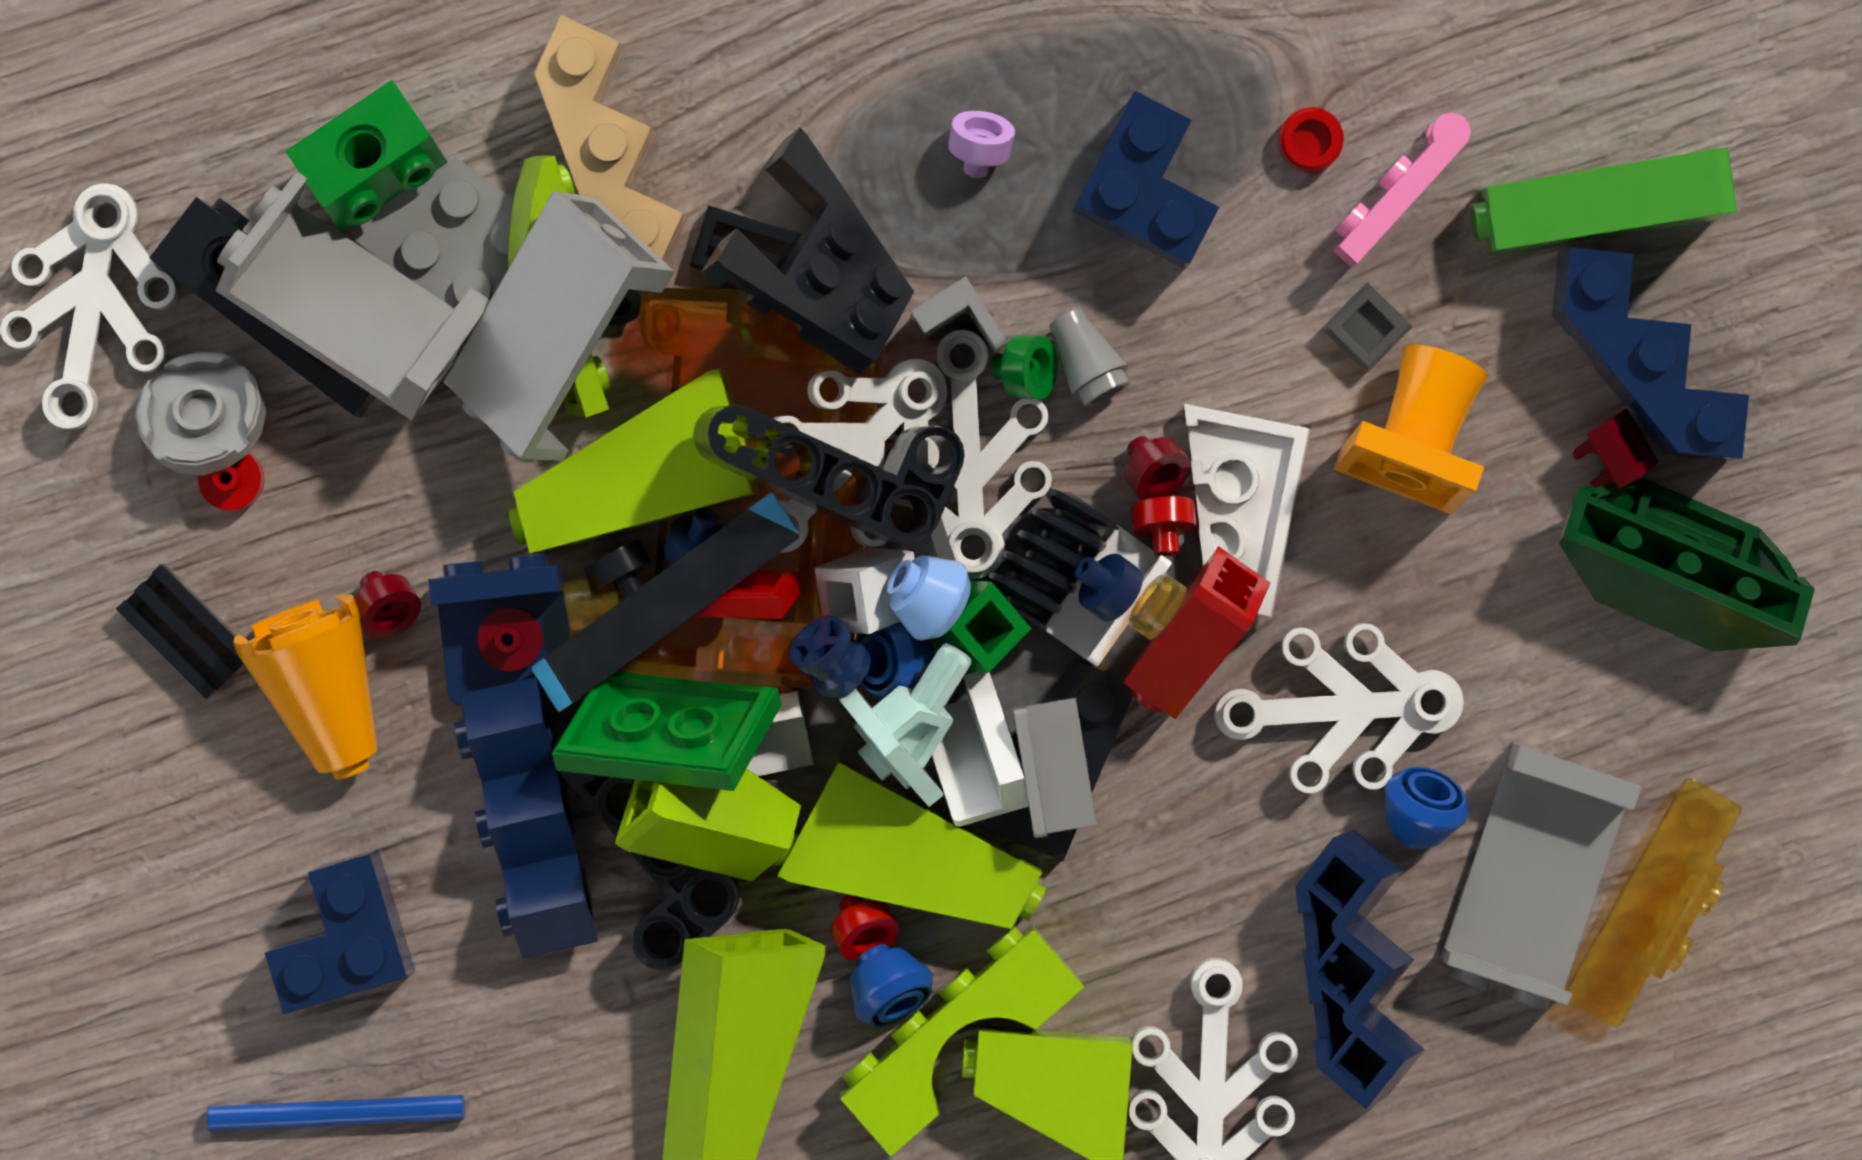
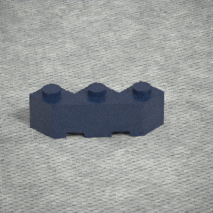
(1644, 358)
(527, 818)
(1353, 969)

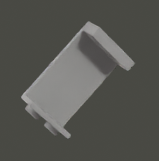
(344, 302)
(550, 320)
(1535, 875)

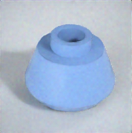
(928, 595)

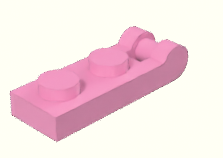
(1402, 186)

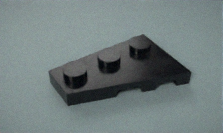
(1101, 709)

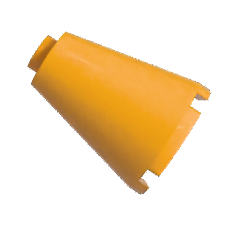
(317, 681)

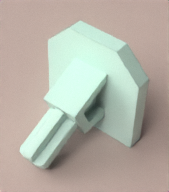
(910, 723)

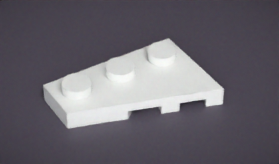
(1246, 488)

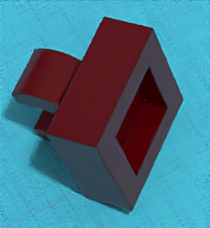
(1620, 448)

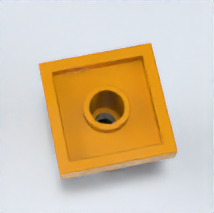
(1422, 426)

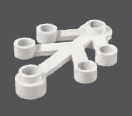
(91, 295)
(868, 438)
(981, 466)
(1351, 707)
(1211, 1095)

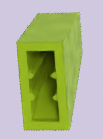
(711, 828)
(1056, 1083)

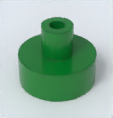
(1027, 366)

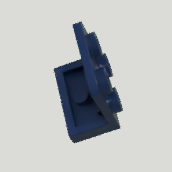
(470, 595)

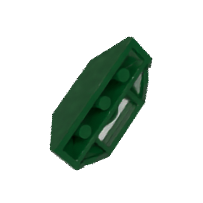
(1684, 567)

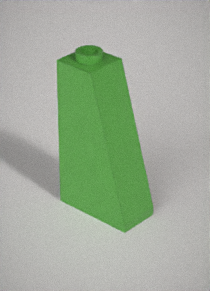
(1606, 202)

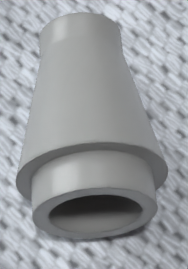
(1089, 361)

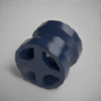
(830, 657)

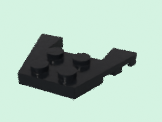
(838, 275)

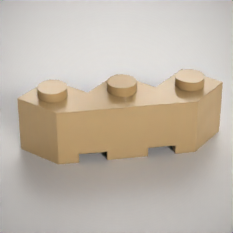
(598, 142)

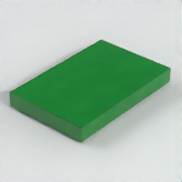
(668, 730)

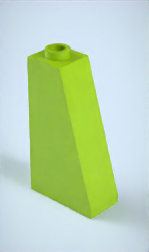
(633, 475)
(899, 852)
(735, 1039)

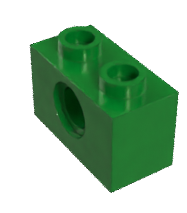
(375, 125)

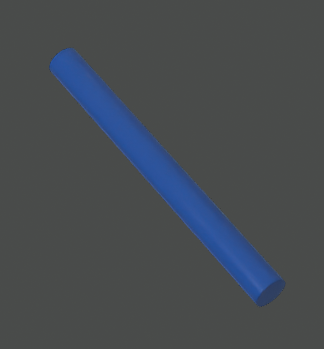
(336, 1113)

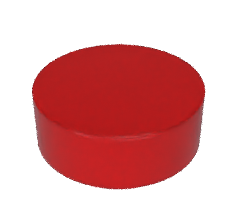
(1310, 139)

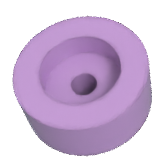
(980, 141)

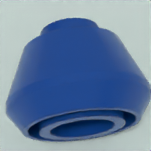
(894, 659)
(1424, 807)
(888, 985)

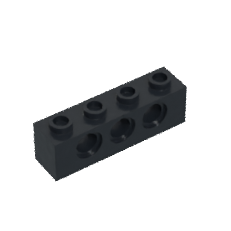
(191, 257)

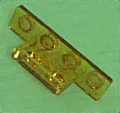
(1657, 904)

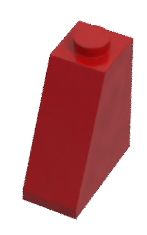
(1198, 638)

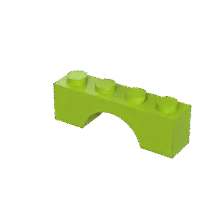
(1020, 983)

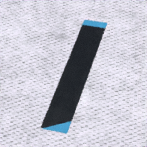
(666, 602)

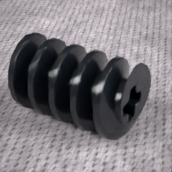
(1050, 555)

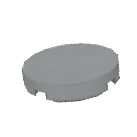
(201, 413)

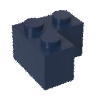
(1129, 186)
(360, 940)

